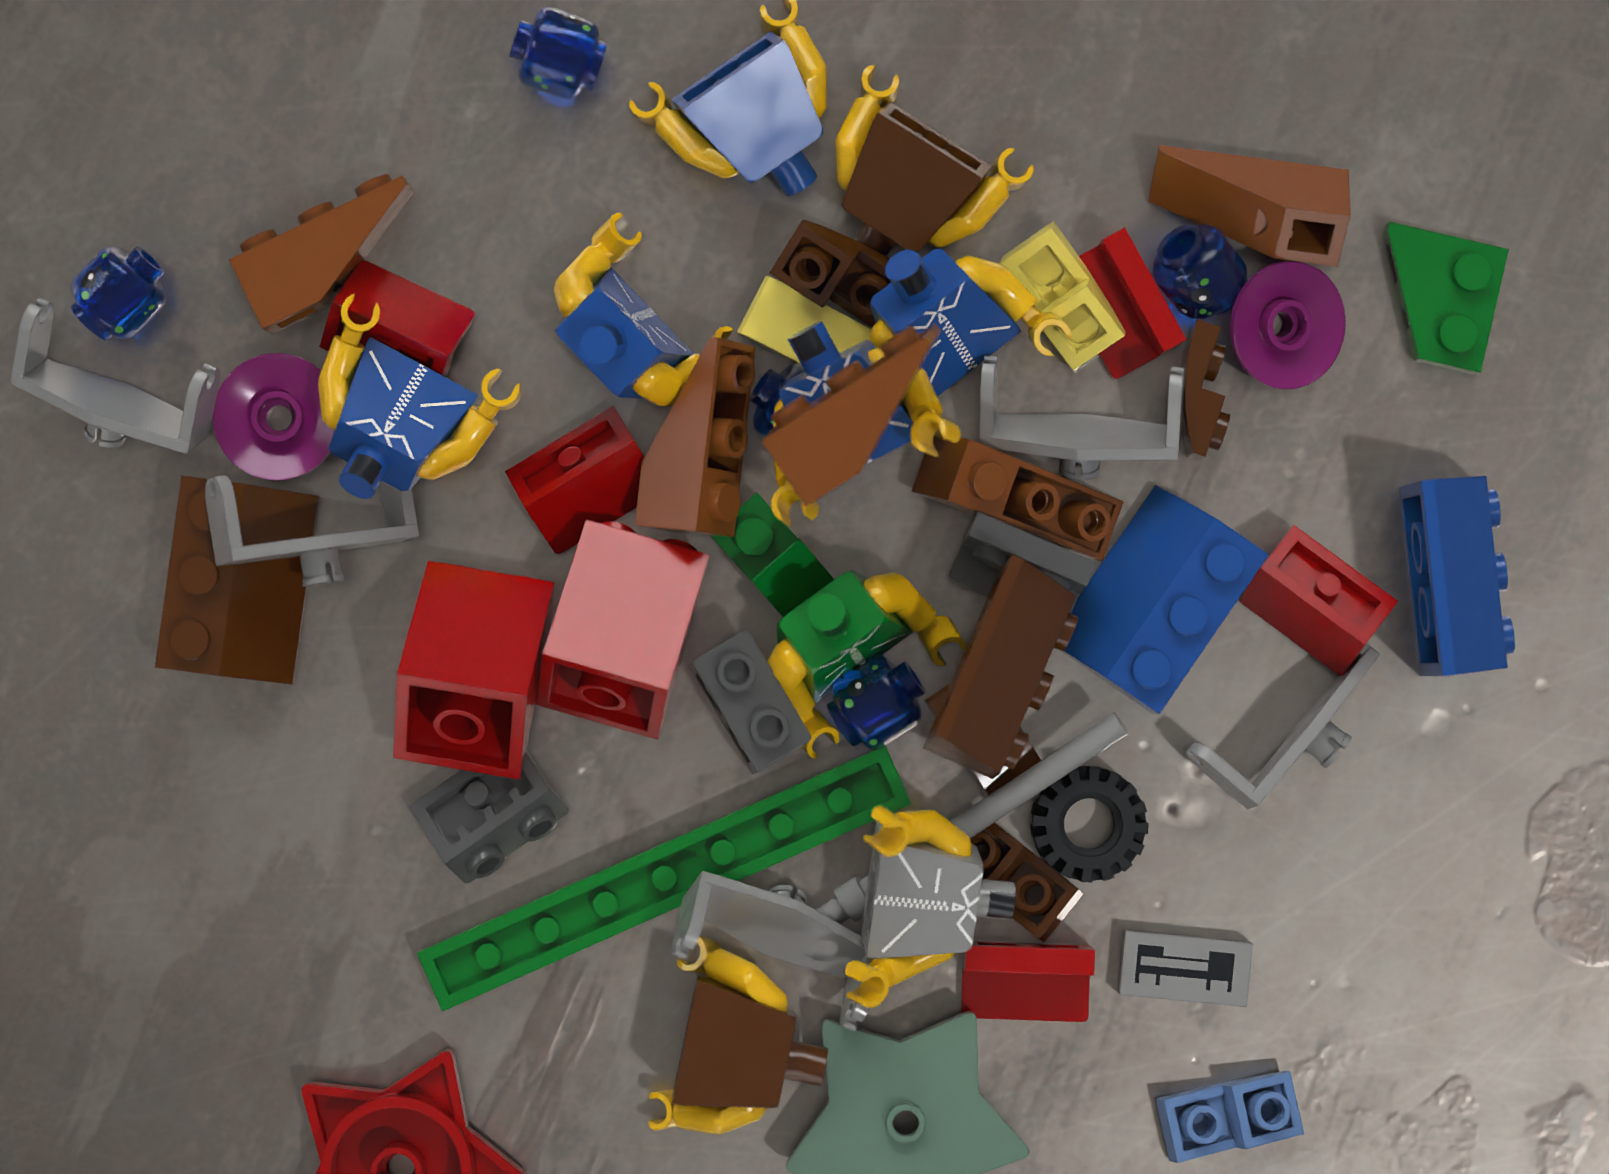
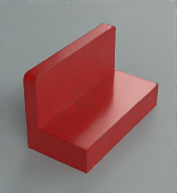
(1136, 302)
(409, 320)
(580, 477)
(1317, 600)
(1027, 981)

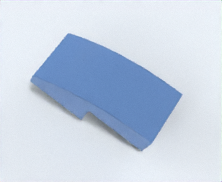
(1229, 1116)

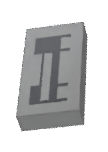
(1185, 968)

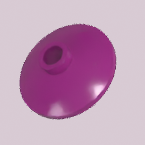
(1309, 331)
(244, 414)

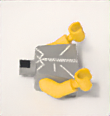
(920, 899)

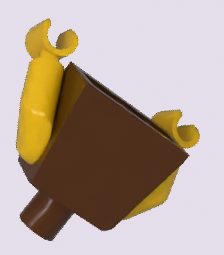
(910, 178)
(734, 1047)

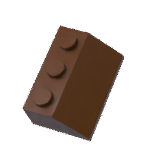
(242, 615)
(1003, 670)

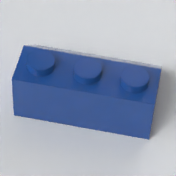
(1455, 576)
(1160, 598)

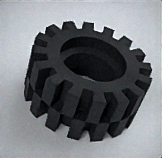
(1127, 832)

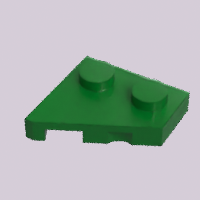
(1447, 294)

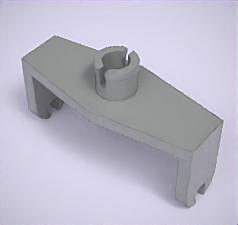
(105, 402)
(1080, 435)
(317, 554)
(1313, 733)
(774, 927)

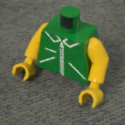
(844, 628)

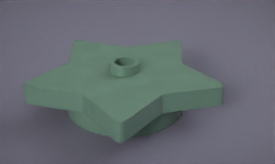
(924, 1074)

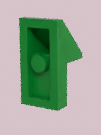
(773, 557)

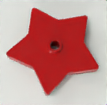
(414, 1117)

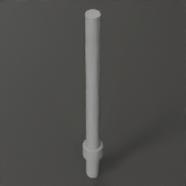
(852, 894)

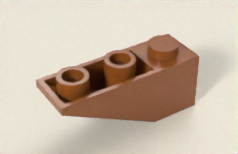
(1260, 202)
(307, 266)
(838, 433)
(697, 456)
(1019, 494)

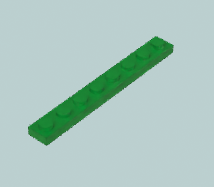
(660, 878)

